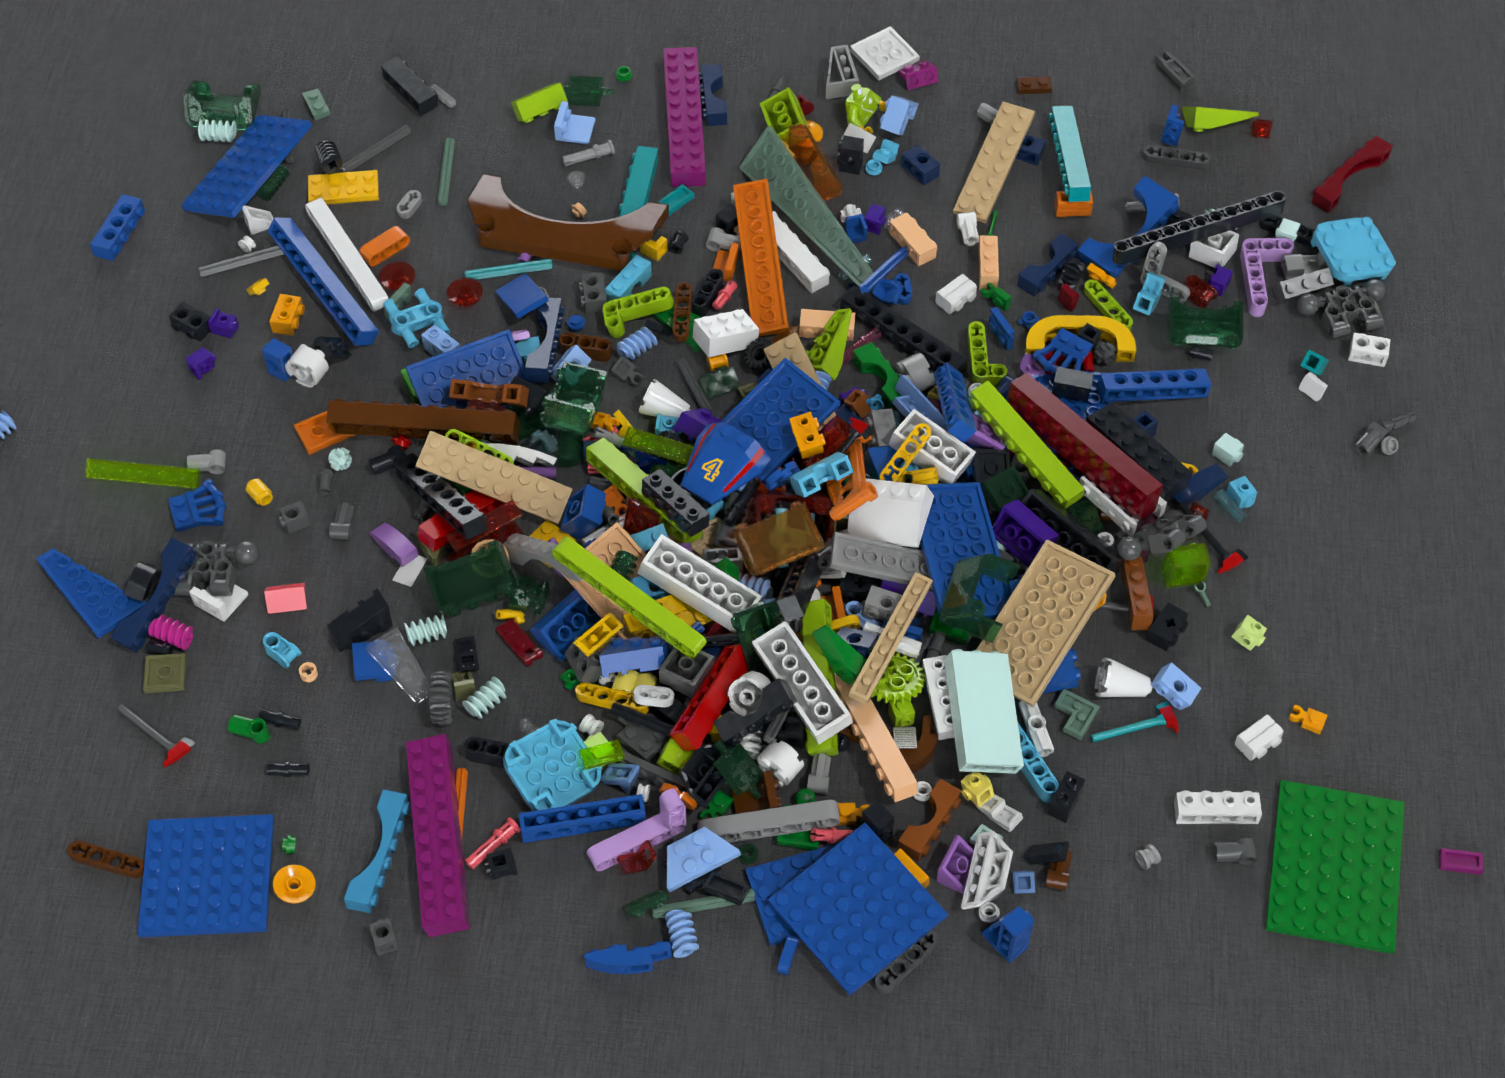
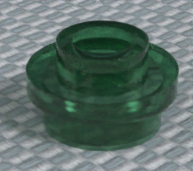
(748, 848)

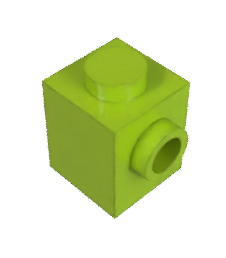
(901, 713)

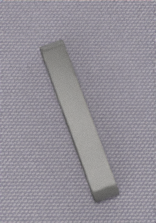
(774, 821)

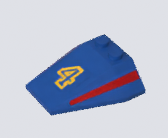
(722, 462)

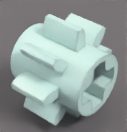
(340, 459)

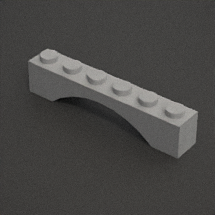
(523, 548)

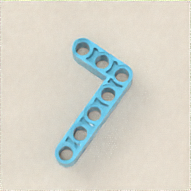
(1037, 764)

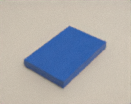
(521, 295)

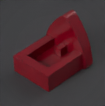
(806, 106)
(1068, 297)

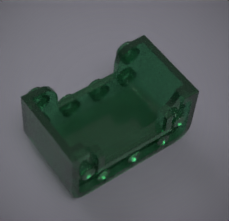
(574, 399)
(471, 580)

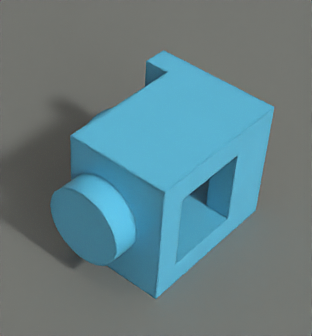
(665, 423)

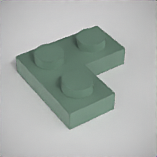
(1080, 710)

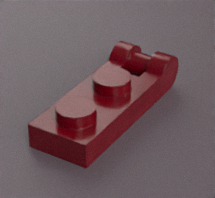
(519, 642)

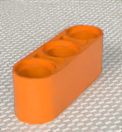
(384, 246)

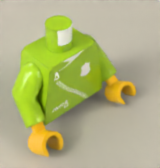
(862, 105)

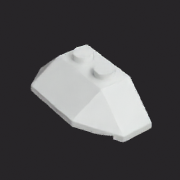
(987, 870)

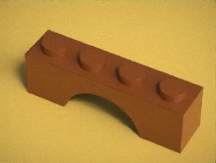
(505, 394)
(1139, 599)
(917, 839)

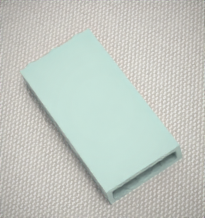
(983, 712)

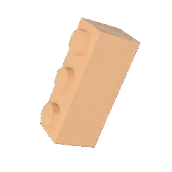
(909, 234)
(988, 261)
(813, 323)

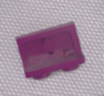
(919, 75)

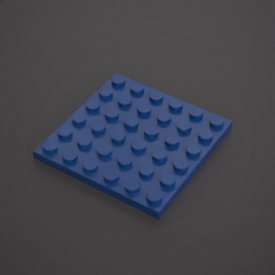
(206, 876)
(857, 908)

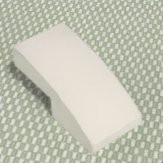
(1001, 813)

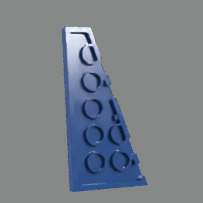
(91, 595)

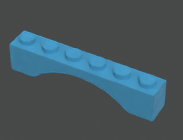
(363, 889)

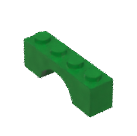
(870, 361)

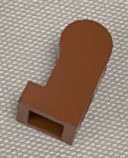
(857, 402)

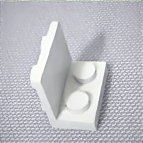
(218, 606)

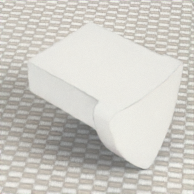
(1313, 386)

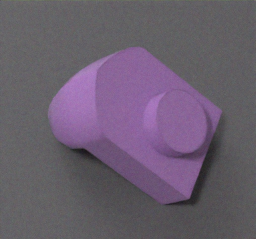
(1029, 366)

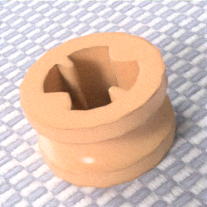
(308, 666)

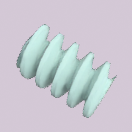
(217, 132)
(422, 630)
(485, 697)

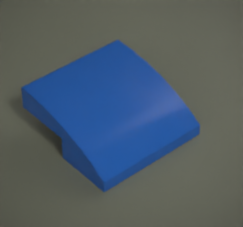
(366, 666)

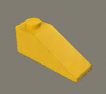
(599, 634)

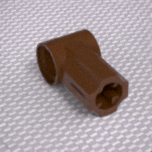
(1058, 874)

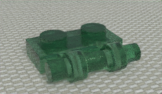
(523, 597)

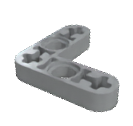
(1159, 260)

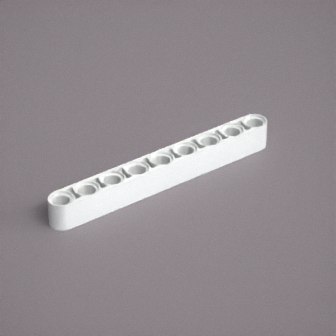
(346, 254)

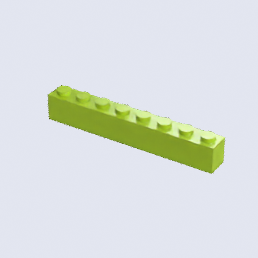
(1026, 445)
(628, 479)
(816, 616)

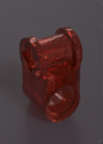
(1200, 291)

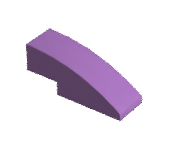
(394, 544)

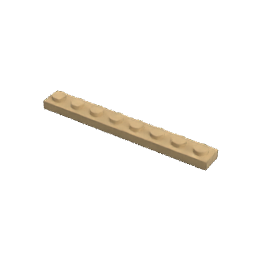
(890, 638)

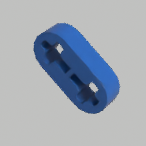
(905, 288)
(788, 955)

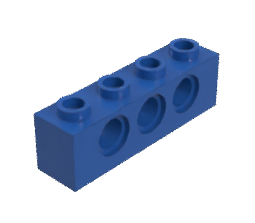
(117, 227)

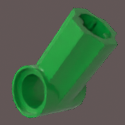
(249, 727)

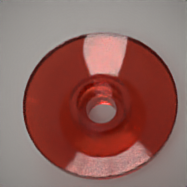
(396, 274)
(464, 292)

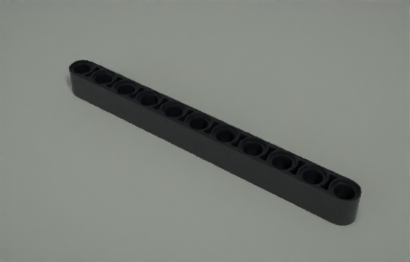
(1200, 227)

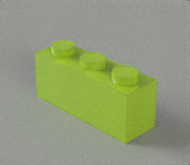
(539, 102)

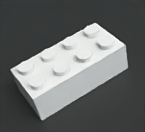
(940, 451)

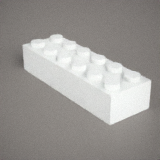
(696, 582)
(817, 701)

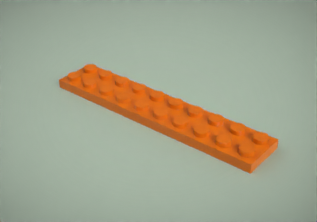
(761, 257)

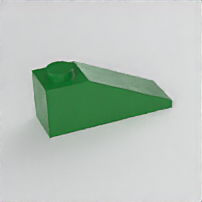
(840, 655)

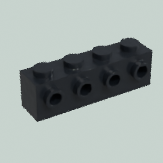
(409, 85)
(675, 503)

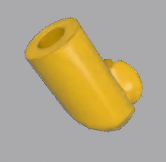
(518, 616)

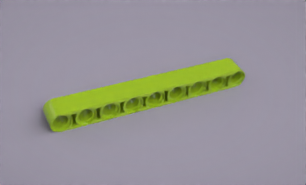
(629, 597)

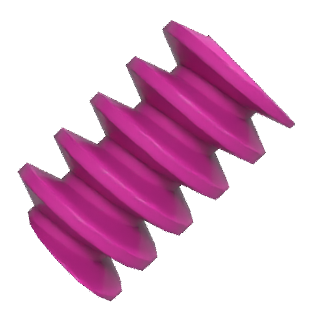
(171, 632)

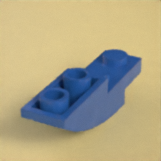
(620, 961)

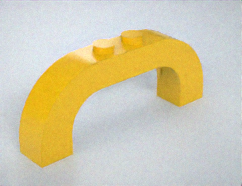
(1112, 332)

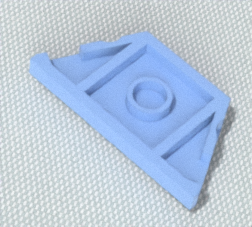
(696, 856)

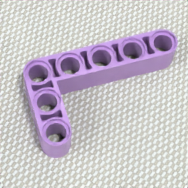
(1252, 254)
(655, 829)

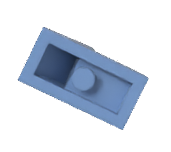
(621, 774)

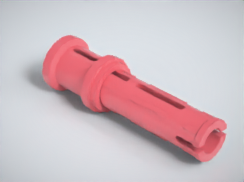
(499, 837)

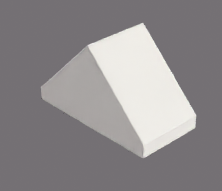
(256, 219)

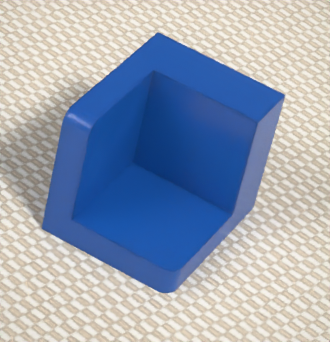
(856, 228)
(887, 291)

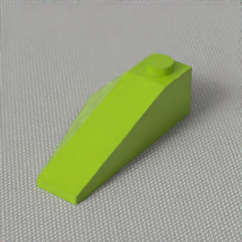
(1208, 118)
(830, 346)

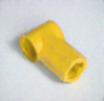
(922, 476)

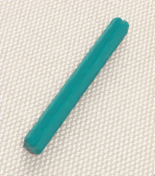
(509, 269)

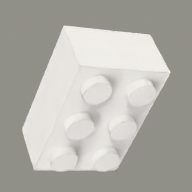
(724, 332)

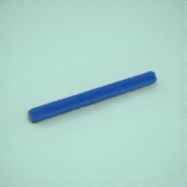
(883, 270)

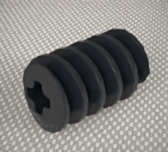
(328, 156)

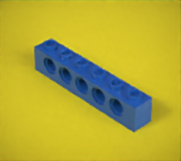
(1153, 385)
(954, 402)
(582, 818)

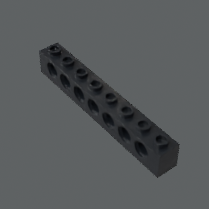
(900, 330)
(441, 497)

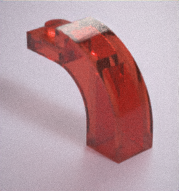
(834, 433)

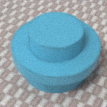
(873, 167)

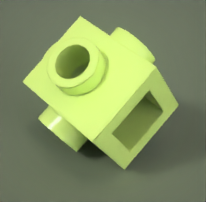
(1249, 633)

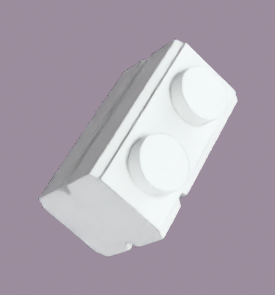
(956, 294)
(1259, 738)

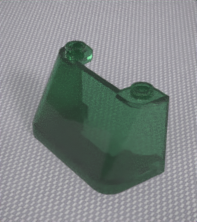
(202, 105)
(1204, 325)
(752, 624)

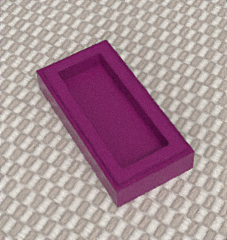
(1461, 861)

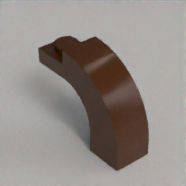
(926, 747)

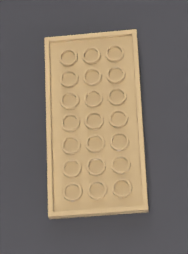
(1047, 616)

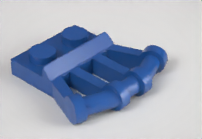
(1067, 345)
(185, 507)

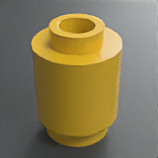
(259, 492)

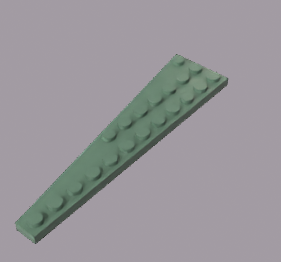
(802, 203)

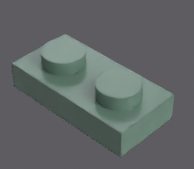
(316, 104)
(400, 297)

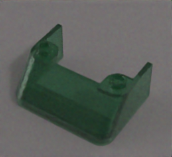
(959, 606)

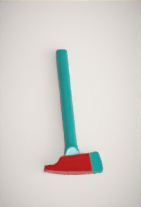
(1165, 717)

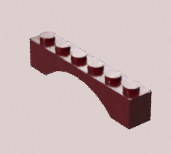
(1371, 155)

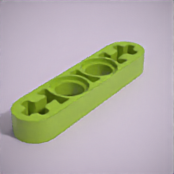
(1111, 303)

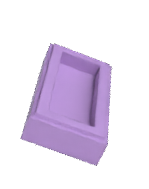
(520, 334)

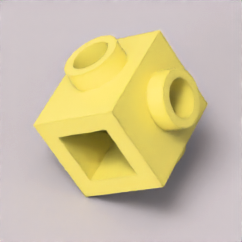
(977, 788)

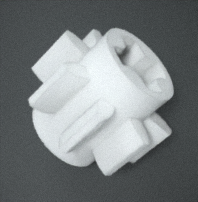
(849, 210)

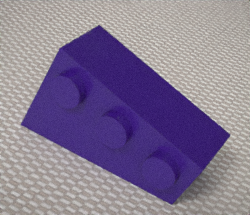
(694, 422)

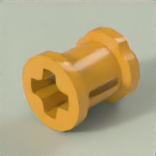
(717, 361)

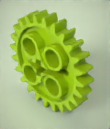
(900, 680)

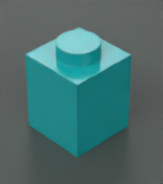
(1314, 362)

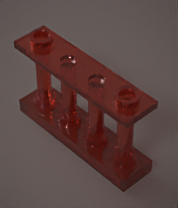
(499, 526)

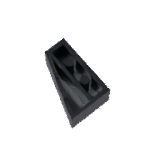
(361, 623)

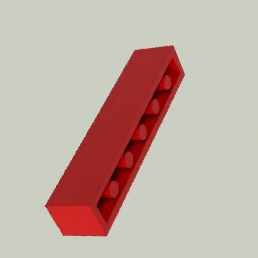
(434, 530)
(709, 699)

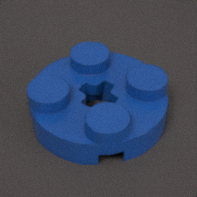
(779, 477)

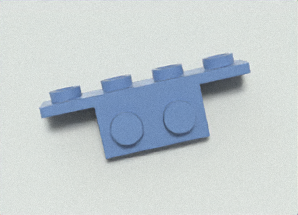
(912, 399)

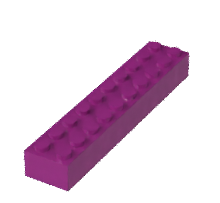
(684, 117)
(437, 836)

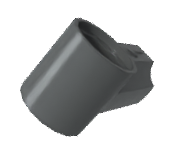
(1371, 439)
(342, 525)
(1241, 850)

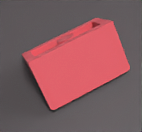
(285, 598)

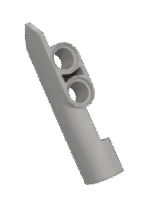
(1298, 265)

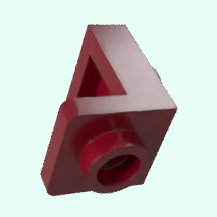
(713, 629)

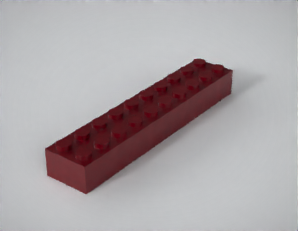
(1085, 447)

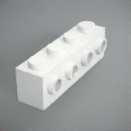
(938, 693)
(1217, 807)

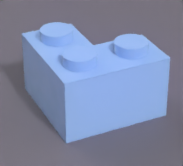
(897, 114)

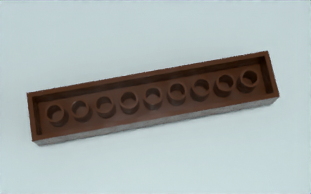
(417, 421)

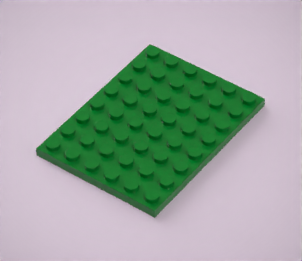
(1336, 866)

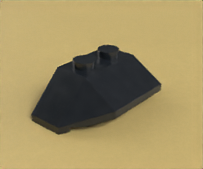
(701, 776)

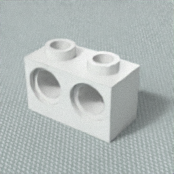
(1369, 349)

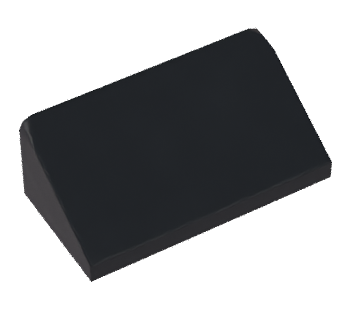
(1047, 853)

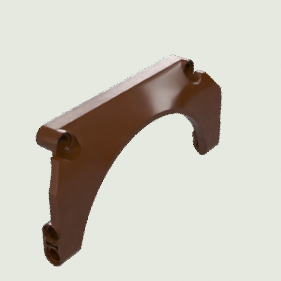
(588, 243)

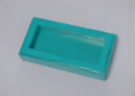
(677, 198)

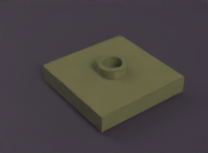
(165, 673)

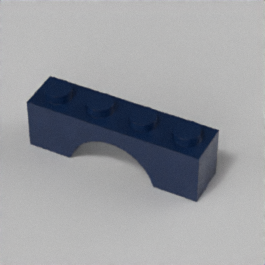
(715, 108)
(1035, 278)

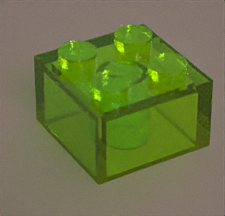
(1186, 565)

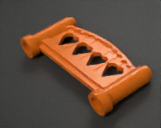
(860, 489)

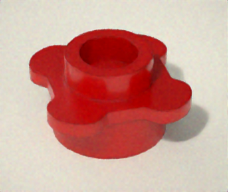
(402, 441)

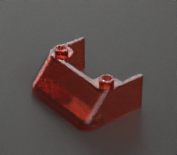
(817, 502)

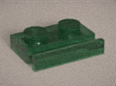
(638, 907)

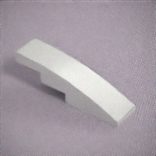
(523, 455)

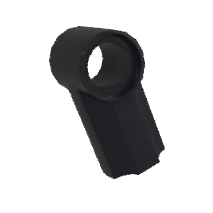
(385, 462)

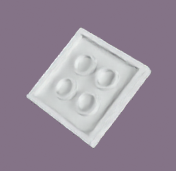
(884, 53)

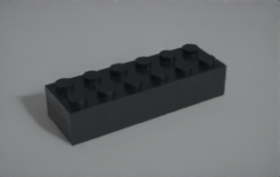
(1141, 448)
(1072, 533)

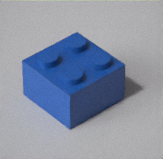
(583, 511)

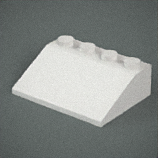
(896, 514)

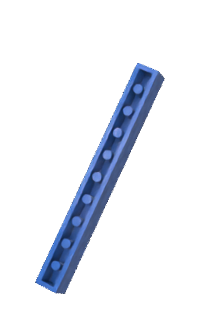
(323, 281)

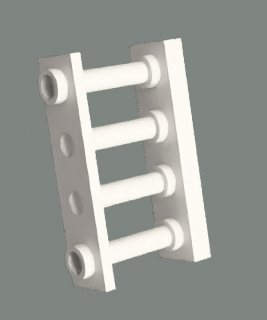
(1115, 511)

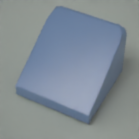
(1023, 881)

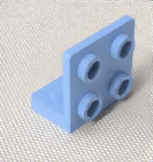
(573, 127)

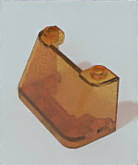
(809, 150)
(778, 539)

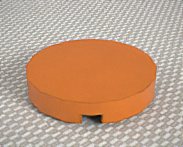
(688, 801)

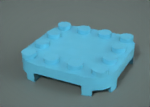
(1353, 249)
(549, 767)

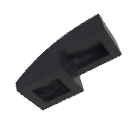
(466, 654)

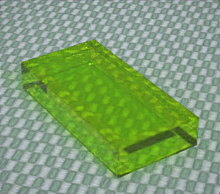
(601, 754)

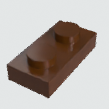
(1034, 85)

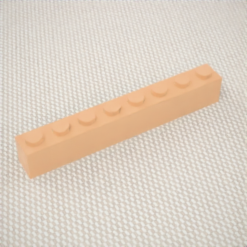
(879, 744)

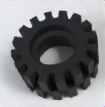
(753, 352)

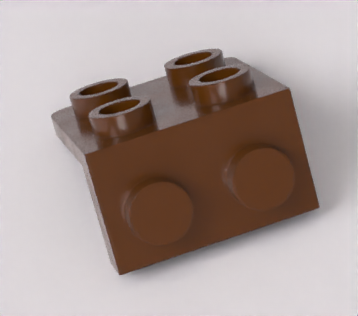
(746, 802)

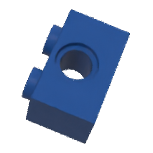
(276, 356)

